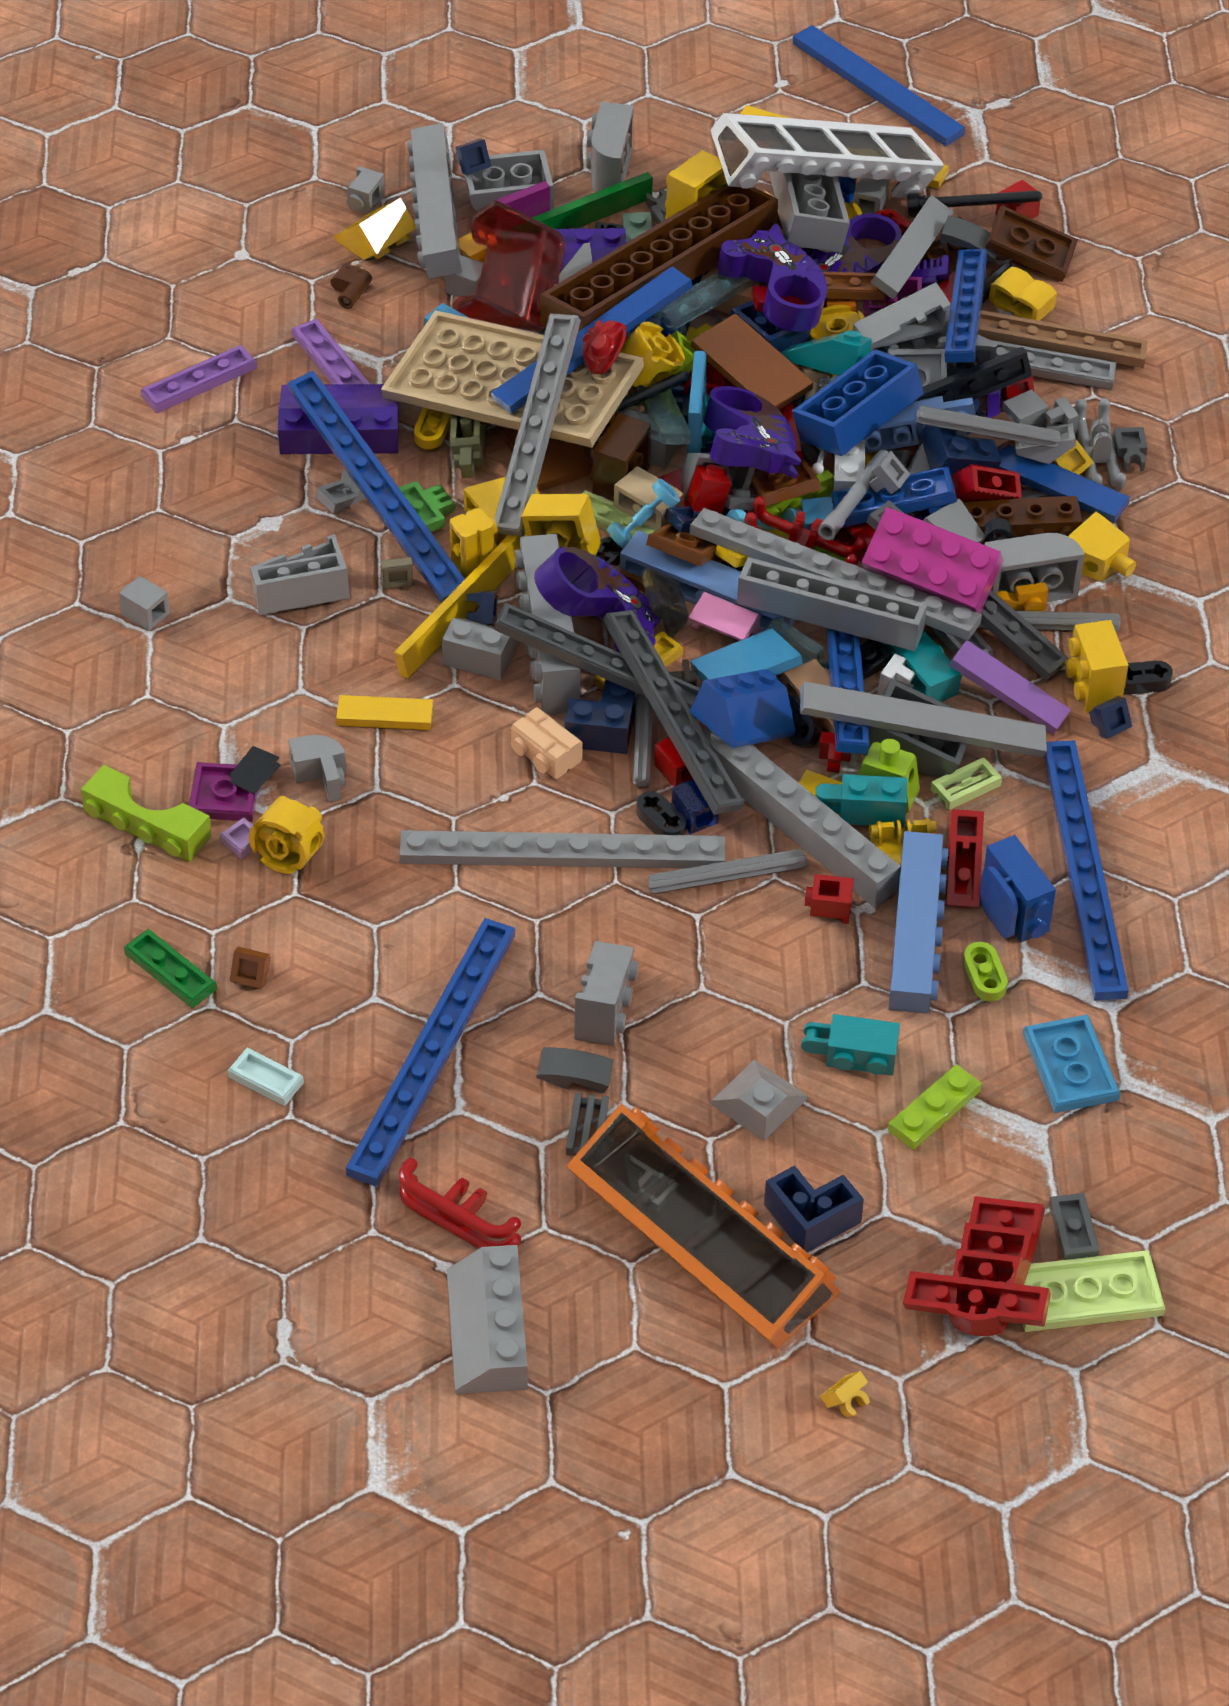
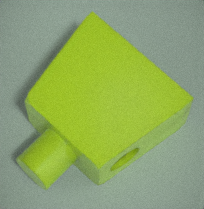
(890, 761)

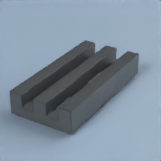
(590, 1103)

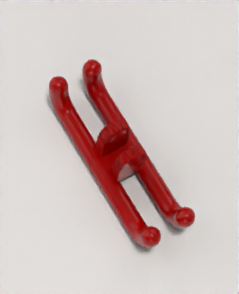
(801, 535)
(452, 1217)

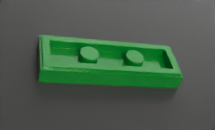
(170, 968)

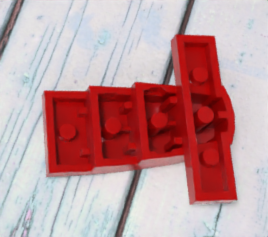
(988, 1272)

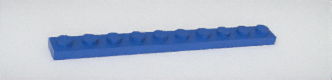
(376, 484)
(1085, 872)
(430, 1053)

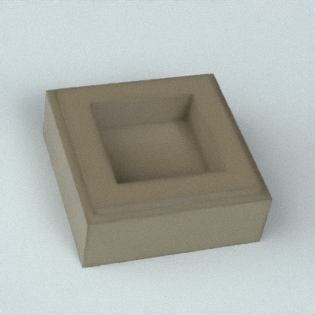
(397, 573)

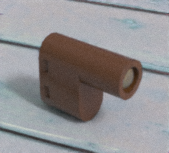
(352, 283)

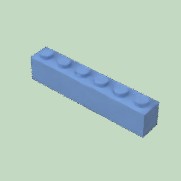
(693, 580)
(916, 922)

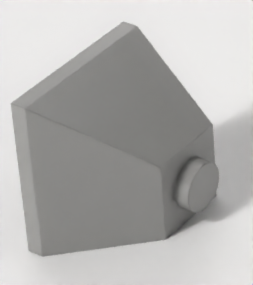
(759, 1100)

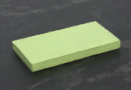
(1098, 1289)

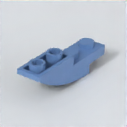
(905, 430)

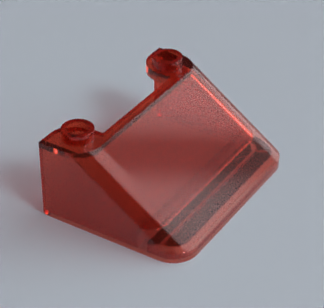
(518, 266)

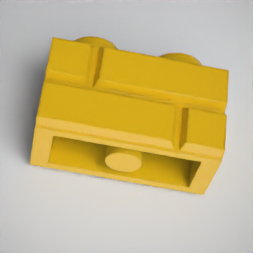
(471, 539)

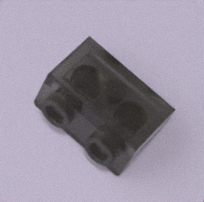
(665, 600)

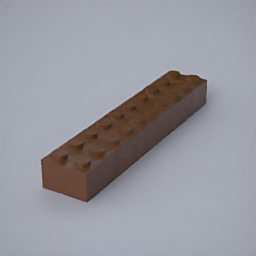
(685, 241)

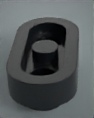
(802, 725)

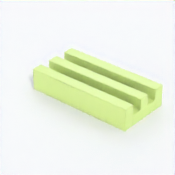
(969, 787)

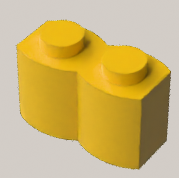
(1022, 295)

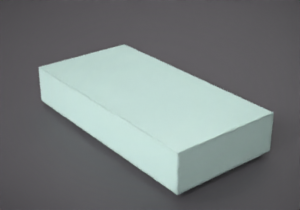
(265, 1076)

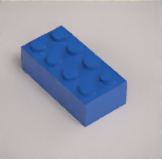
(858, 402)

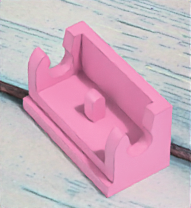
(724, 617)

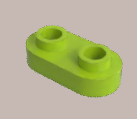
(987, 974)

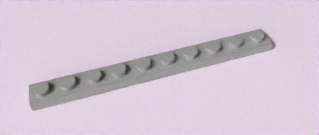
(780, 551)
(560, 849)

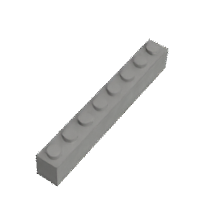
(434, 201)
(808, 821)

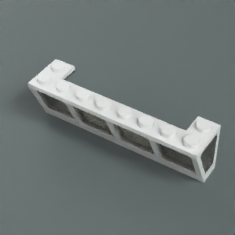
(789, 145)

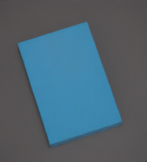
(697, 401)
(758, 652)
(1071, 1063)

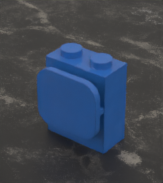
(1016, 891)

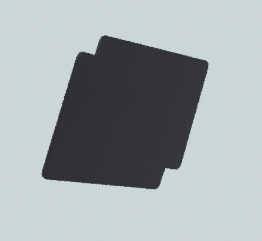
(254, 769)

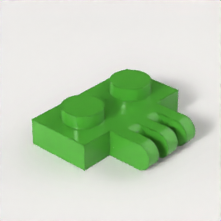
(429, 503)

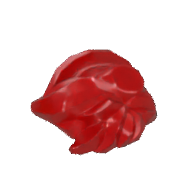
(603, 345)

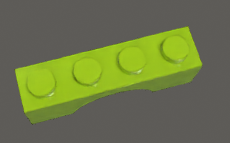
(176, 830)

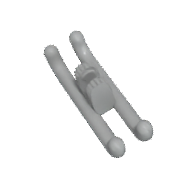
(1099, 444)

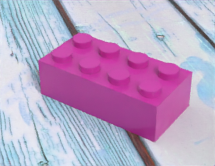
(932, 560)

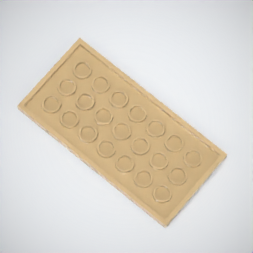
(465, 359)

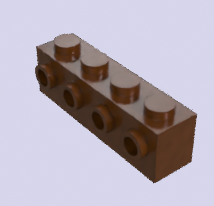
(1029, 515)

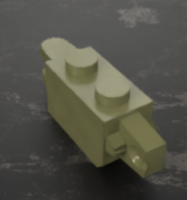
(468, 444)

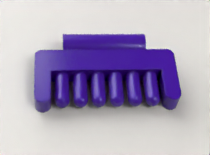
(932, 274)

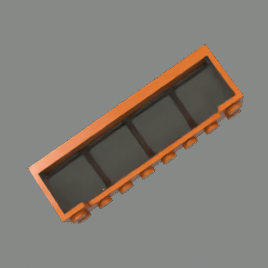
(703, 1226)

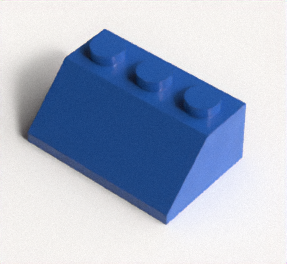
(745, 708)

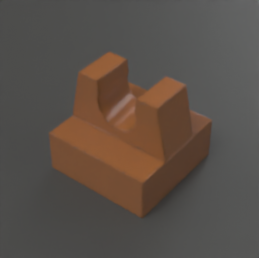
(250, 967)

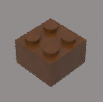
(619, 451)

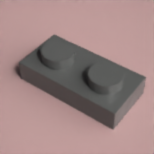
(1073, 1226)

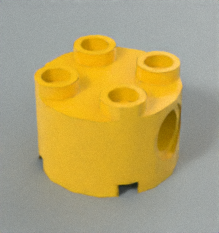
(660, 354)
(287, 835)

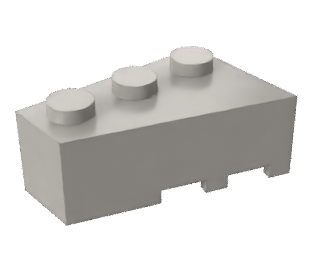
(908, 323)
(302, 579)
(605, 993)

